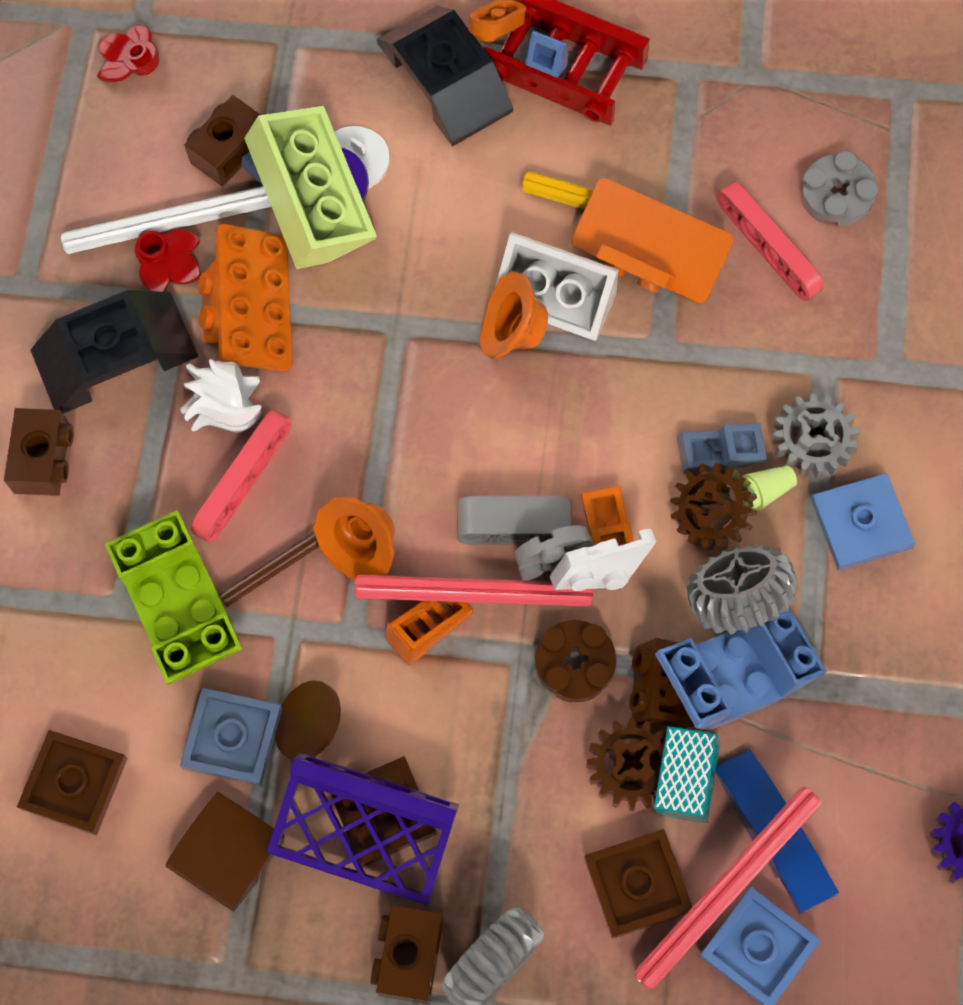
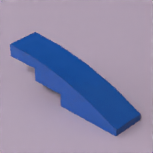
(757, 804)

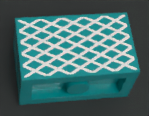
(687, 774)

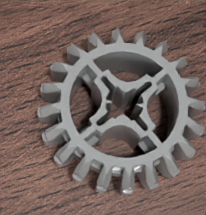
(742, 589)
(493, 959)

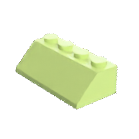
(309, 185)

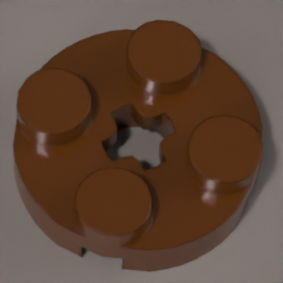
(559, 677)

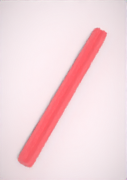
(467, 590)
(727, 887)

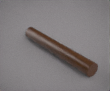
(269, 570)

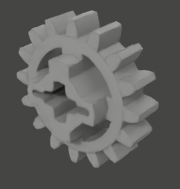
(824, 449)

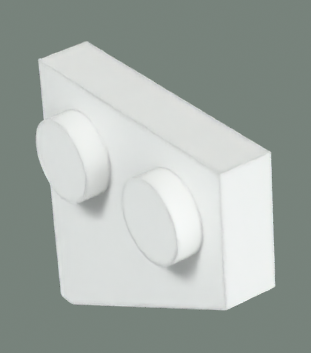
(602, 565)

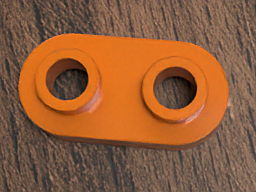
(496, 19)

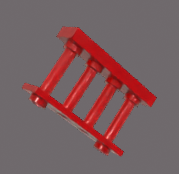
(594, 36)

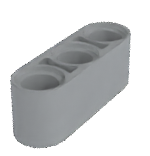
(510, 518)

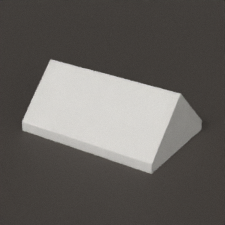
(570, 286)

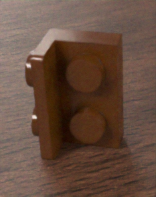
(653, 694)

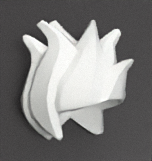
(221, 397)

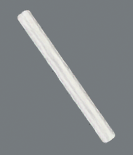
(165, 219)

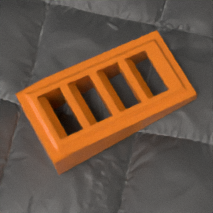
(412, 651)

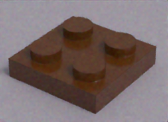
(72, 782)
(385, 823)
(638, 883)

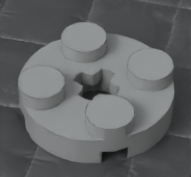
(845, 171)
(541, 558)

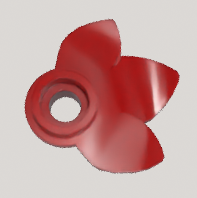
(128, 54)
(171, 262)

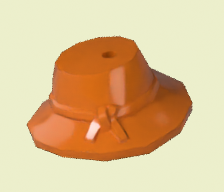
(512, 317)
(355, 536)

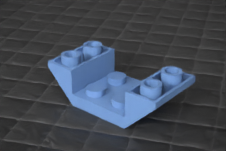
(740, 670)

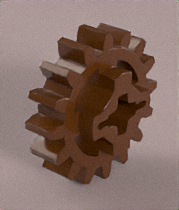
(713, 521)
(618, 751)

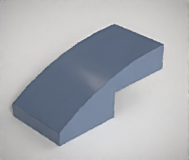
(731, 446)

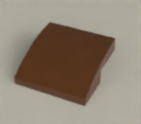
(223, 851)

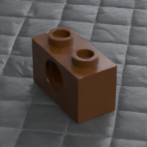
(221, 158)
(29, 433)
(415, 980)

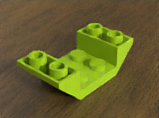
(174, 597)

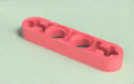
(770, 241)
(241, 476)

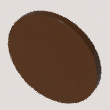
(308, 719)

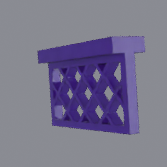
(374, 793)

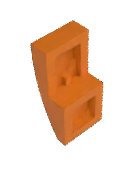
(607, 515)

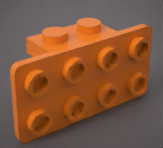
(652, 241)
(248, 299)

